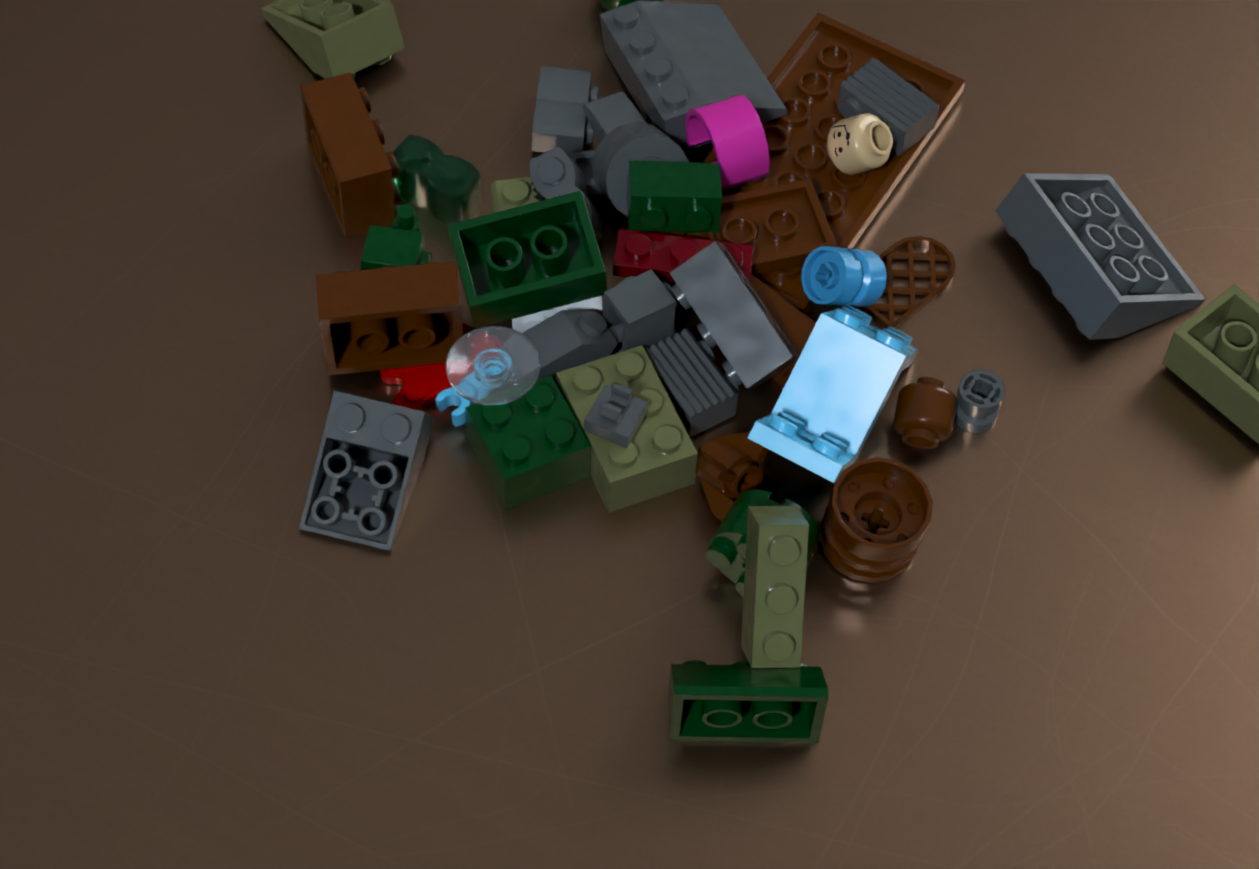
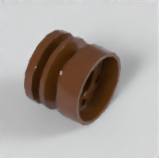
(878, 497)

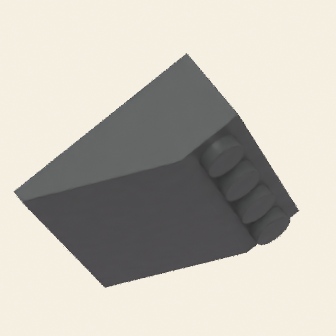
(681, 59)
(1096, 253)

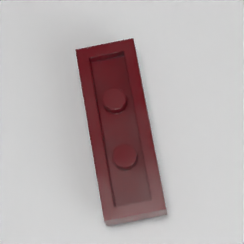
(663, 253)

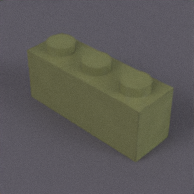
(774, 586)

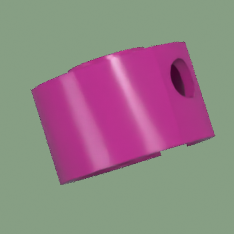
(736, 139)

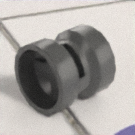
(979, 401)

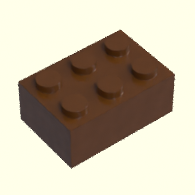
(350, 154)
(389, 316)

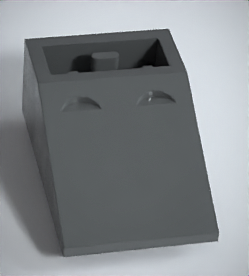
(365, 470)

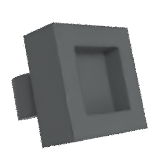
(616, 415)

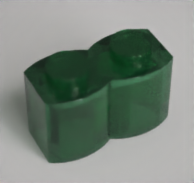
(437, 181)

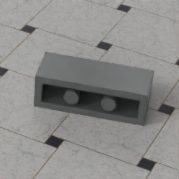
(732, 316)

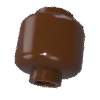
(925, 413)

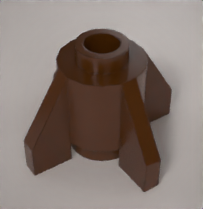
(728, 468)

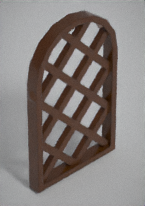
(913, 308)

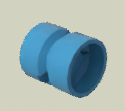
(843, 277)

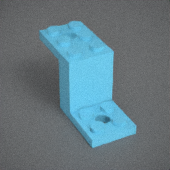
(835, 392)

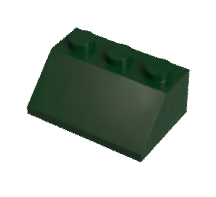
(746, 703)

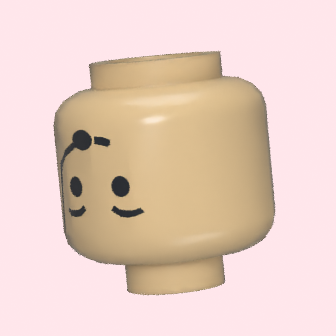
(859, 143)

